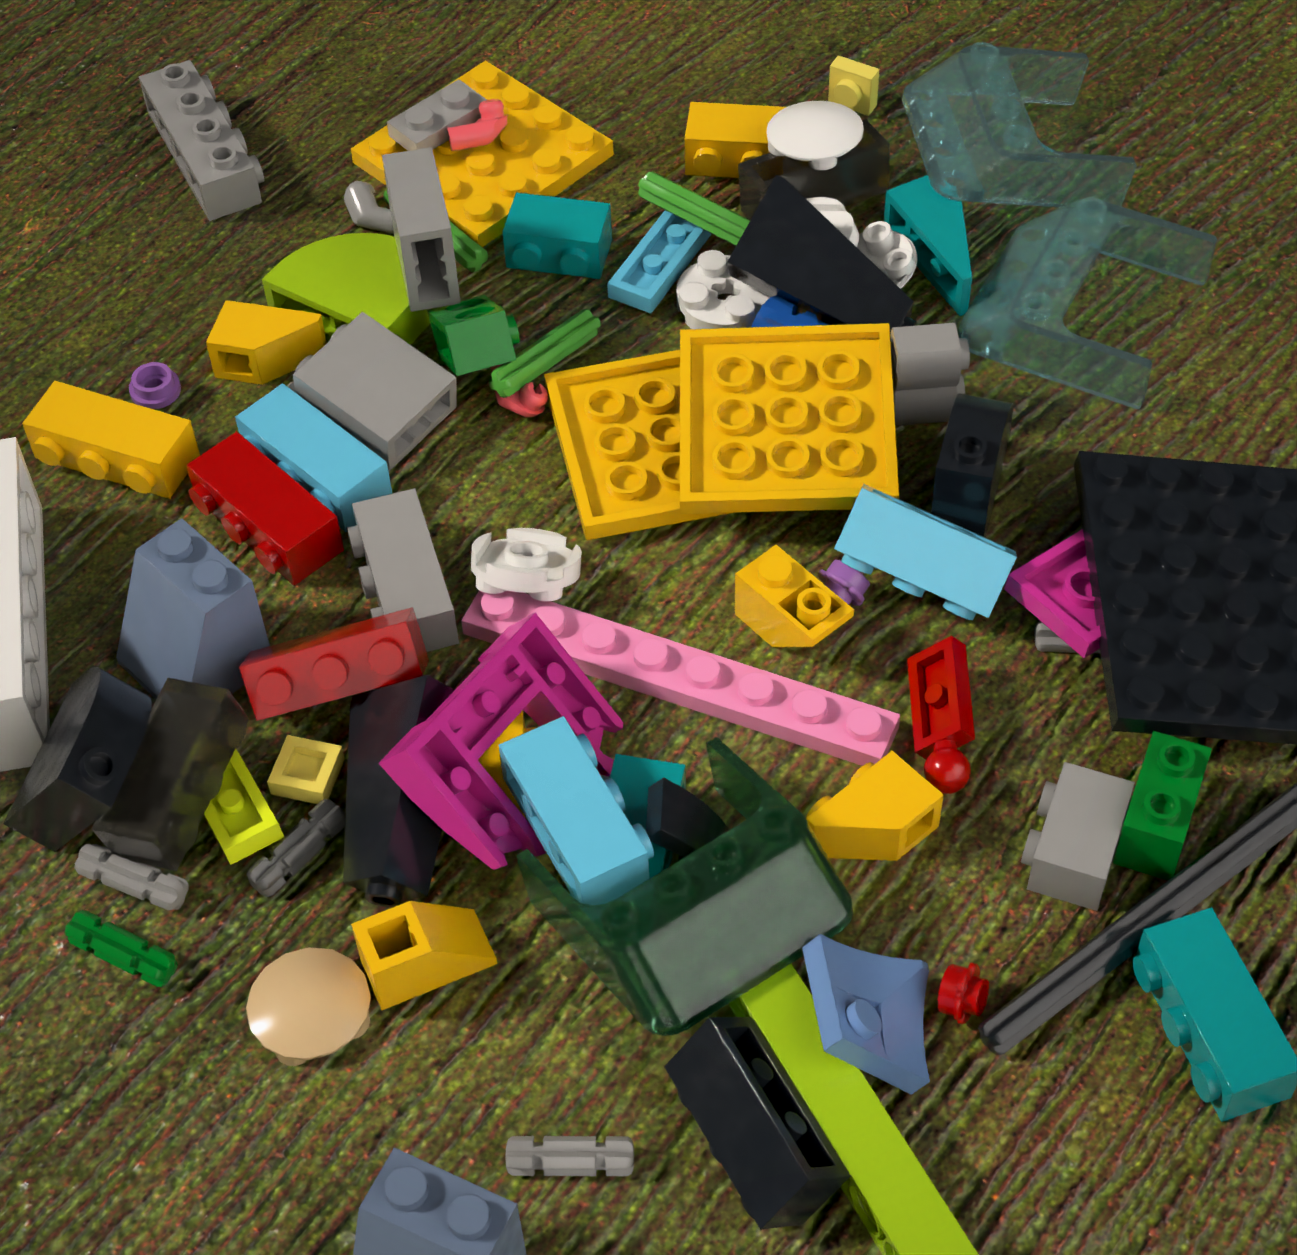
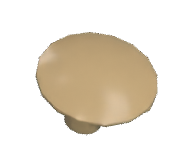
(308, 1004)

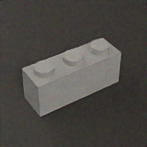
(402, 565)

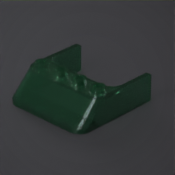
(710, 919)

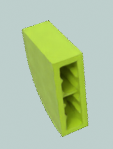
(346, 278)

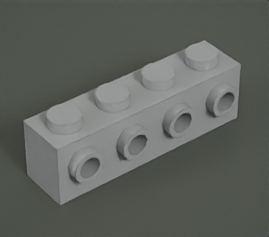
(202, 139)

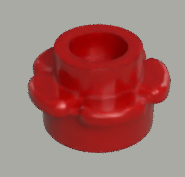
(963, 992)

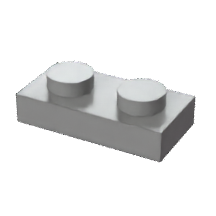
(428, 120)

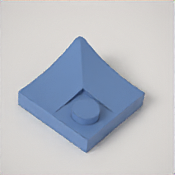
(870, 1010)

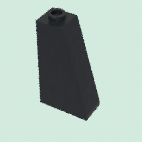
(810, 263)
(387, 836)

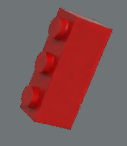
(264, 509)
(334, 664)

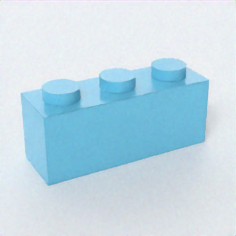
(315, 452)
(924, 553)
(576, 812)

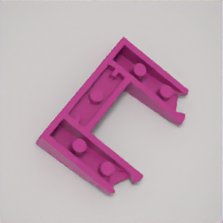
(440, 756)

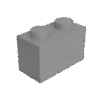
(1078, 836)

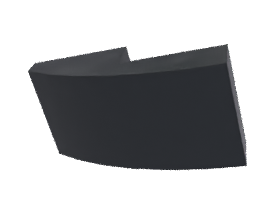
(680, 819)

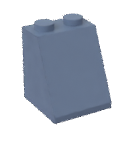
(188, 614)
(433, 1212)

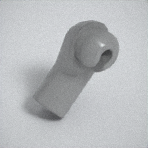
(364, 208)

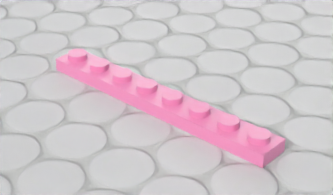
(697, 679)

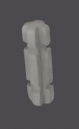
(131, 877)
(569, 1156)

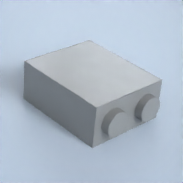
(421, 229)
(377, 388)

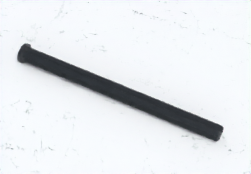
(1122, 937)

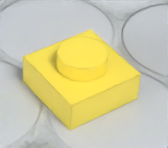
(853, 85)
(306, 769)

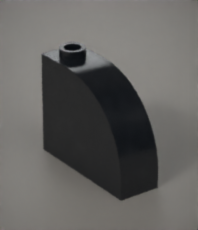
(972, 462)
(81, 759)

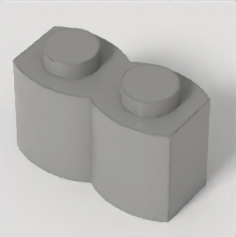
(927, 372)

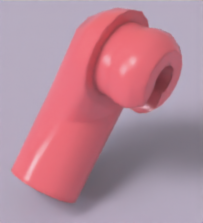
(483, 130)
(525, 401)

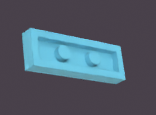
(656, 262)

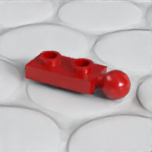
(942, 712)

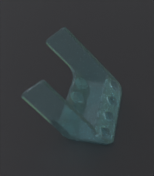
(981, 139)
(1038, 276)

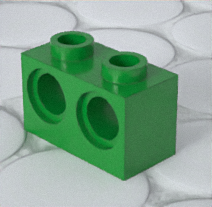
(473, 334)
(1162, 805)

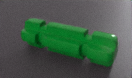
(121, 948)

